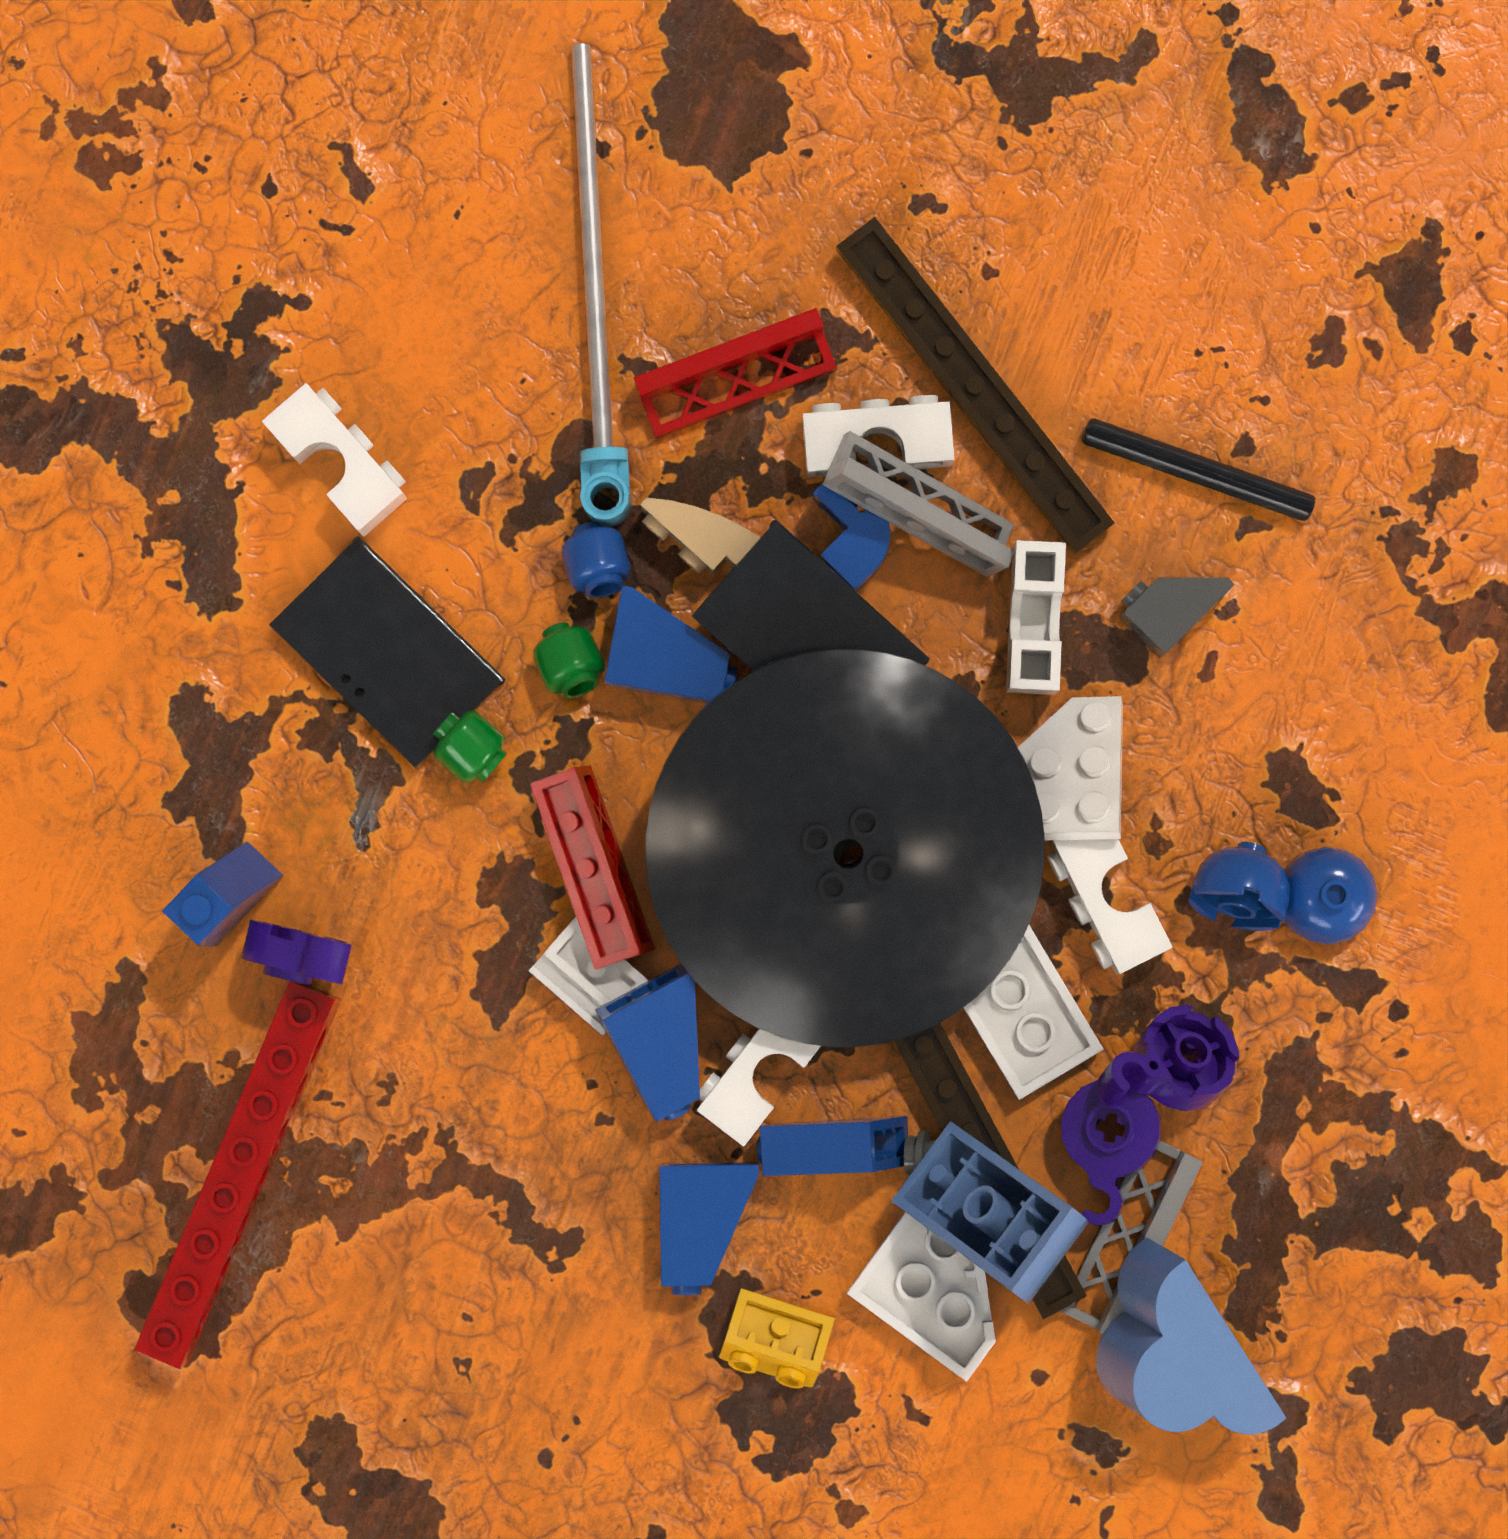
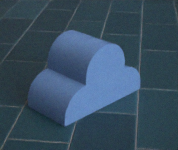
(990, 1212)
(1175, 1352)

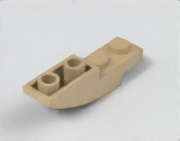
(704, 535)

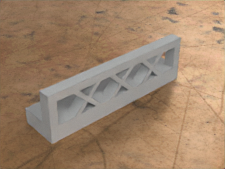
(913, 512)
(1155, 1228)

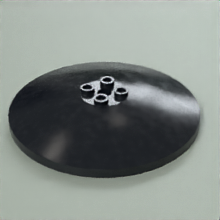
(828, 755)

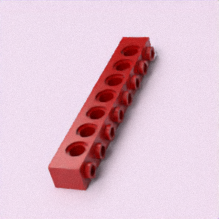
(237, 1174)

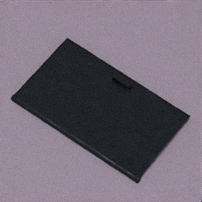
(792, 603)
(391, 645)

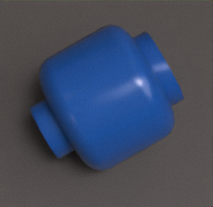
(596, 560)

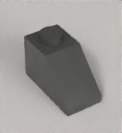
(1170, 608)

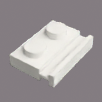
(572, 977)

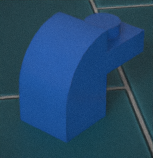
(862, 545)

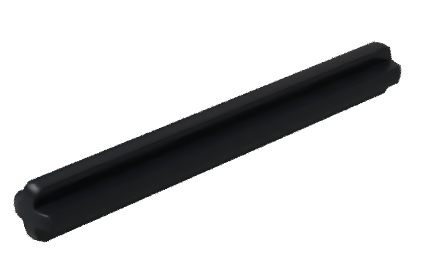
(1198, 469)

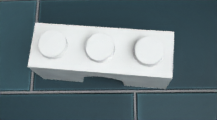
(309, 424)
(919, 428)
(1035, 617)
(1122, 937)
(732, 1099)

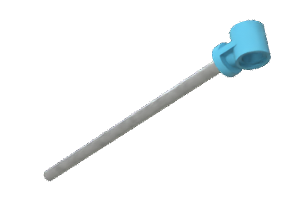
(604, 464)

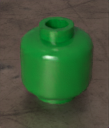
(568, 660)
(469, 746)

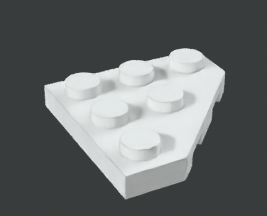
(1079, 769)
(929, 1295)

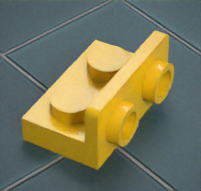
(776, 1339)

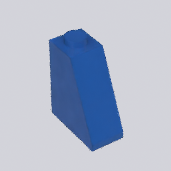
(663, 654)
(222, 895)
(658, 1041)
(832, 1146)
(699, 1218)

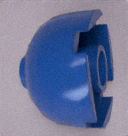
(1242, 885)
(1329, 895)

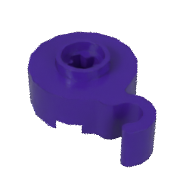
(295, 953)
(1160, 1063)
(1110, 1160)

